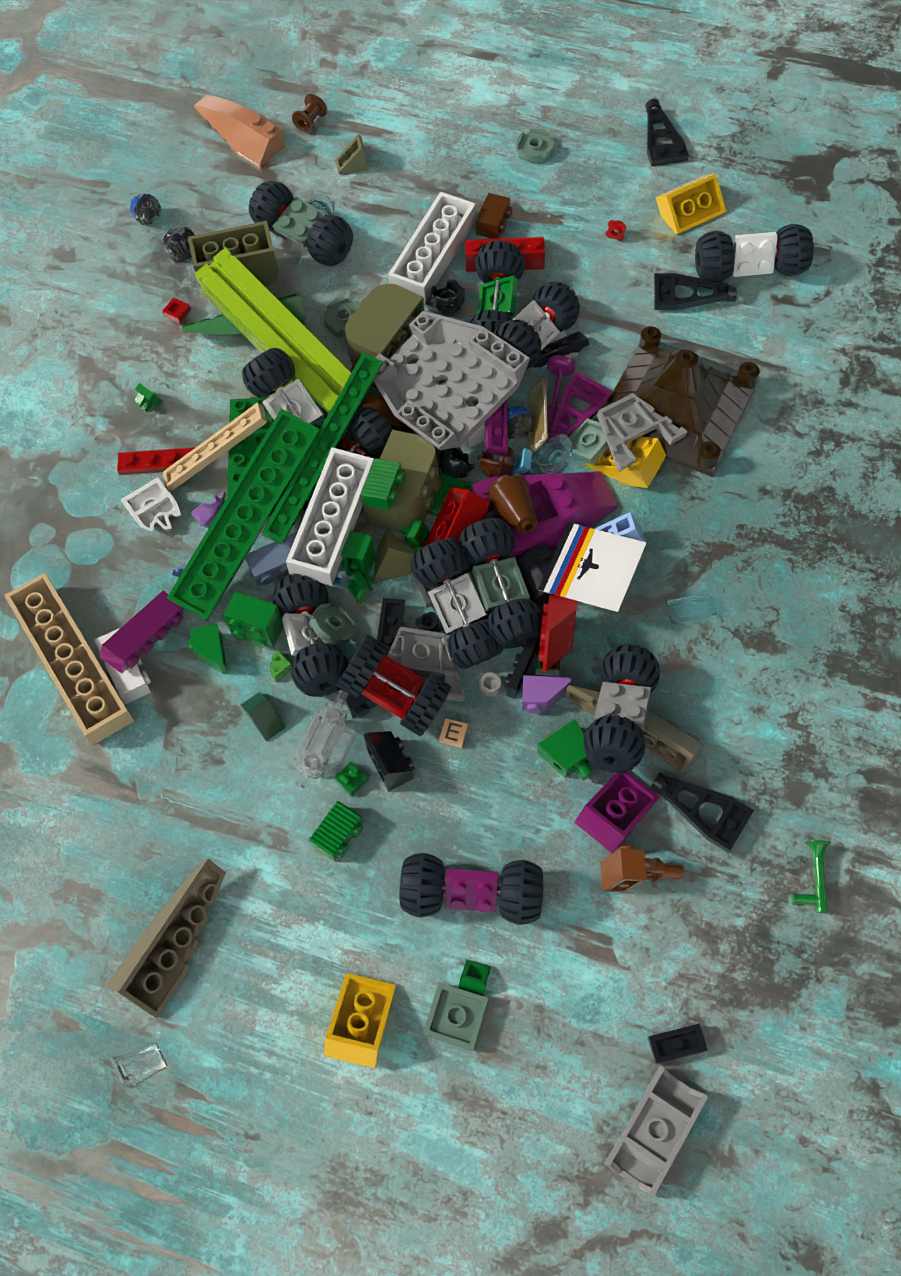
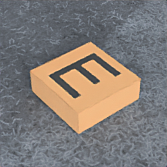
(453, 733)

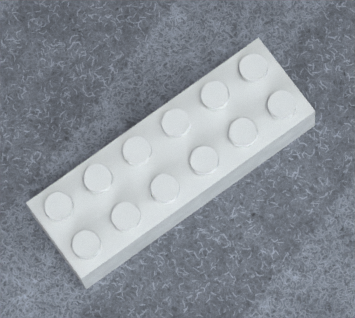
(433, 244)
(330, 517)

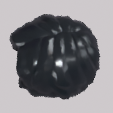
(177, 243)
(449, 298)

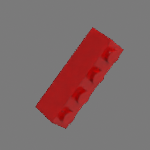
(531, 248)

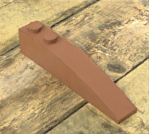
(243, 129)

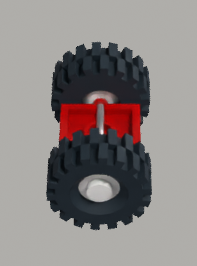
(394, 686)

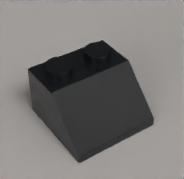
(389, 759)

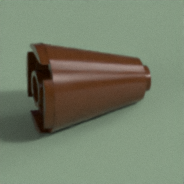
(514, 502)

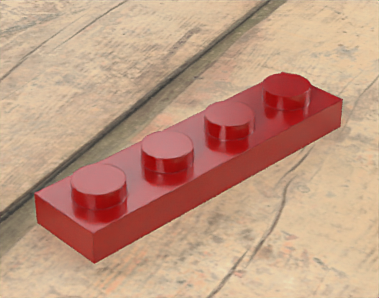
(149, 461)

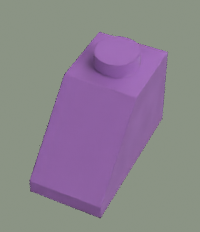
(542, 692)

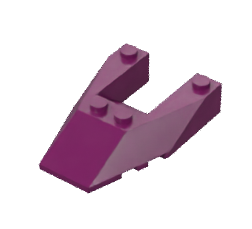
(559, 500)

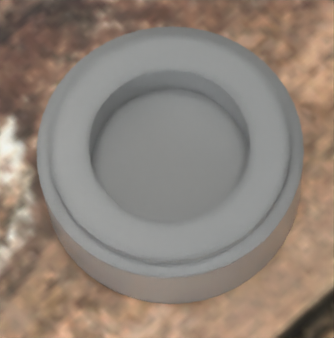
(490, 684)

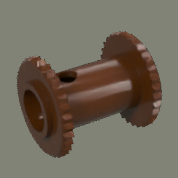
(313, 107)

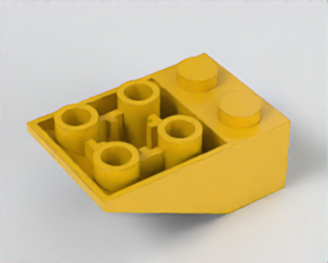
(649, 459)

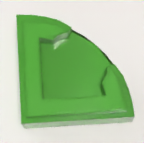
(279, 665)

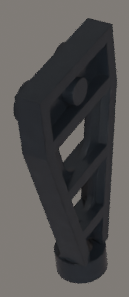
(666, 153)
(665, 291)
(729, 825)

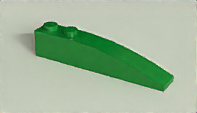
(222, 326)

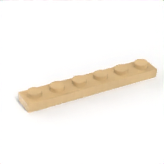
(214, 446)

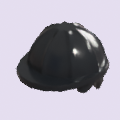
(455, 463)

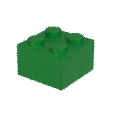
(253, 620)

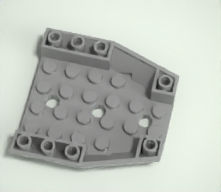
(466, 355)

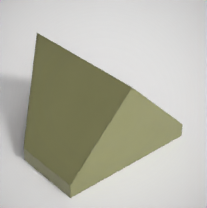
(352, 157)
(392, 558)

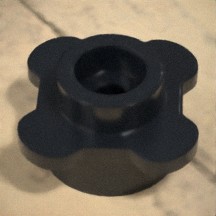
(429, 617)

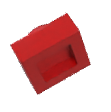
(176, 310)

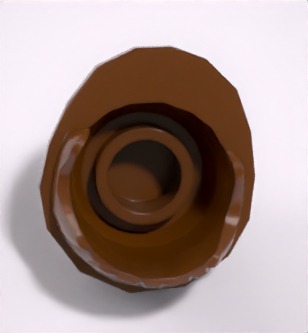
(496, 465)

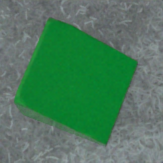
(474, 977)

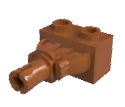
(630, 868)

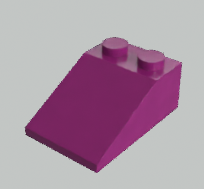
(616, 810)

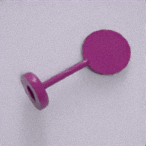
(561, 367)

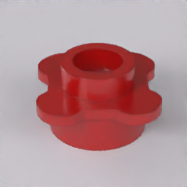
(616, 225)

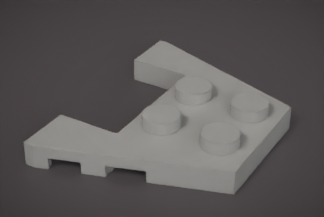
(629, 420)
(426, 654)

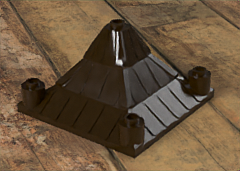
(692, 393)

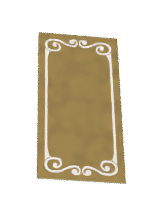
(538, 407)

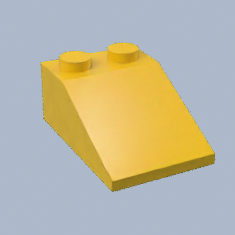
(359, 1020)

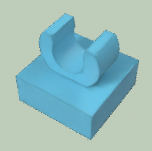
(523, 463)

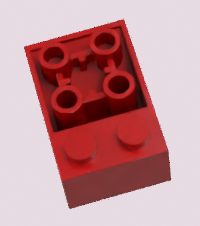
(557, 630)

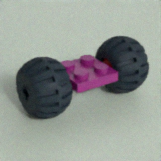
(424, 885)

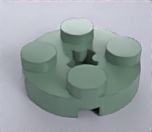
(529, 152)
(333, 315)
(322, 620)

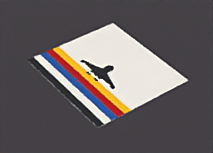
(592, 567)

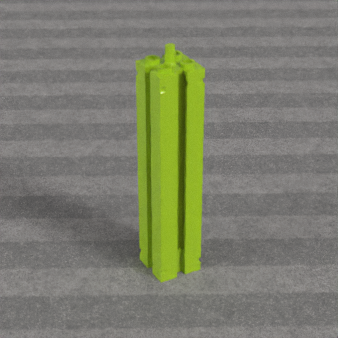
(272, 325)

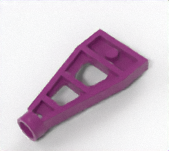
(586, 390)

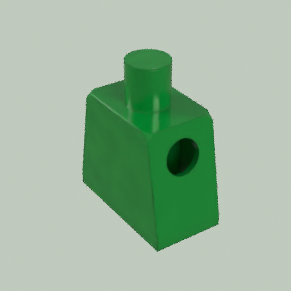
(566, 751)

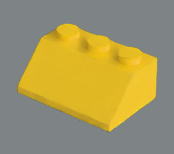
(691, 203)

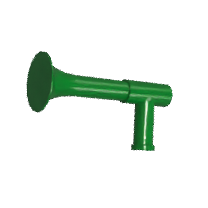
(820, 897)

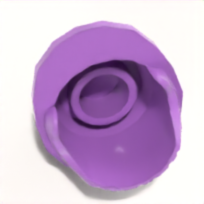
(207, 512)

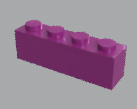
(141, 633)

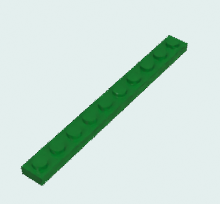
(330, 435)

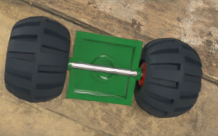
(500, 269)

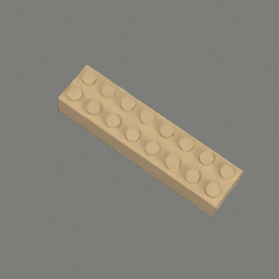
(69, 659)

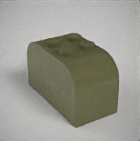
(248, 243)
(382, 321)
(420, 483)

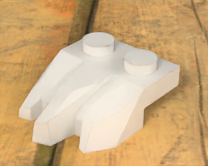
(152, 505)

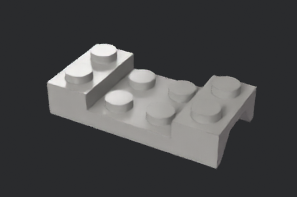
(655, 1131)

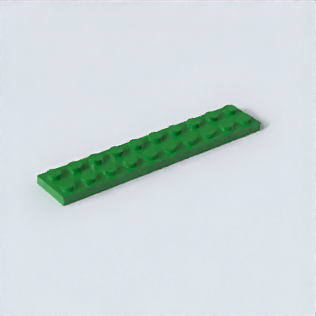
(243, 515)

